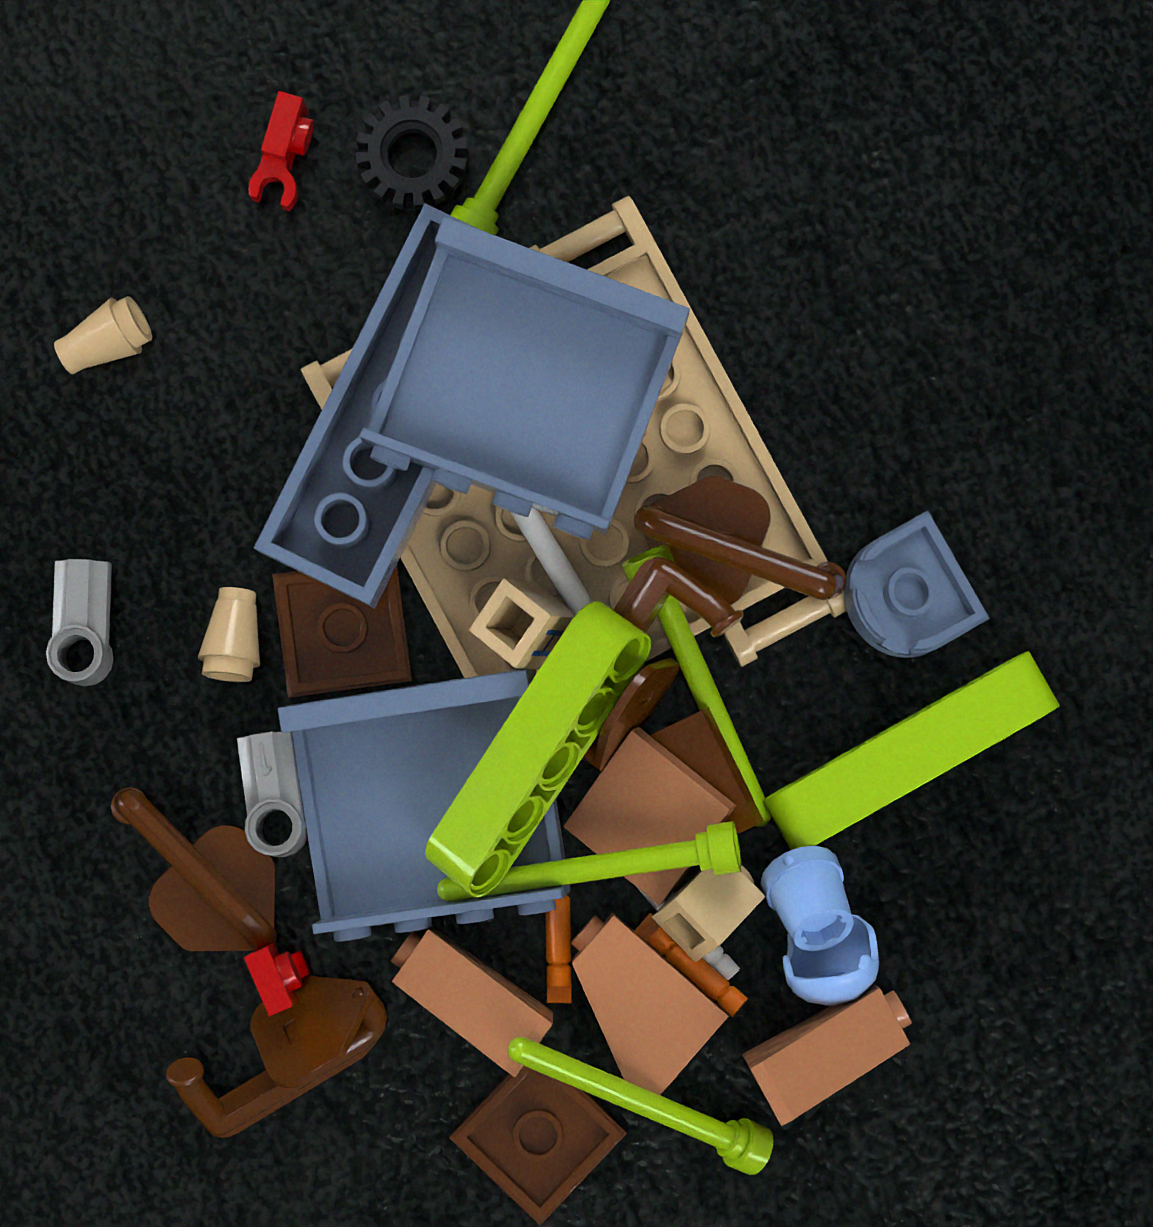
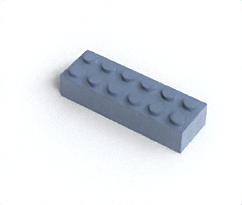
(340, 509)

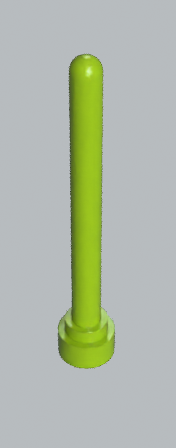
(481, 209)
(698, 675)
(711, 850)
(740, 1143)

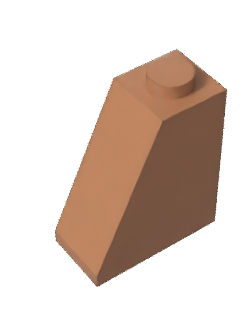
(469, 996)
(642, 1003)
(828, 1051)

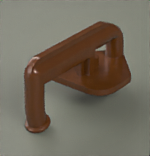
(719, 537)
(640, 606)
(214, 891)
(300, 1049)

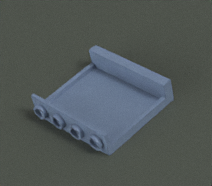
(525, 379)
(378, 784)

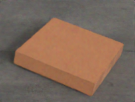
(644, 802)

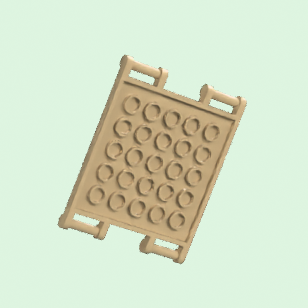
(695, 432)

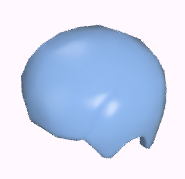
(837, 972)

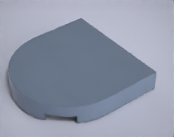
(910, 591)

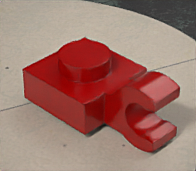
(286, 135)
(277, 976)

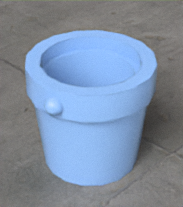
(809, 897)

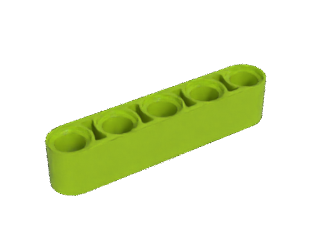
(537, 748)
(911, 752)

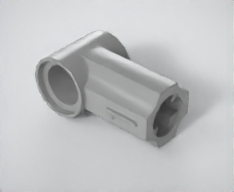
(80, 614)
(269, 787)

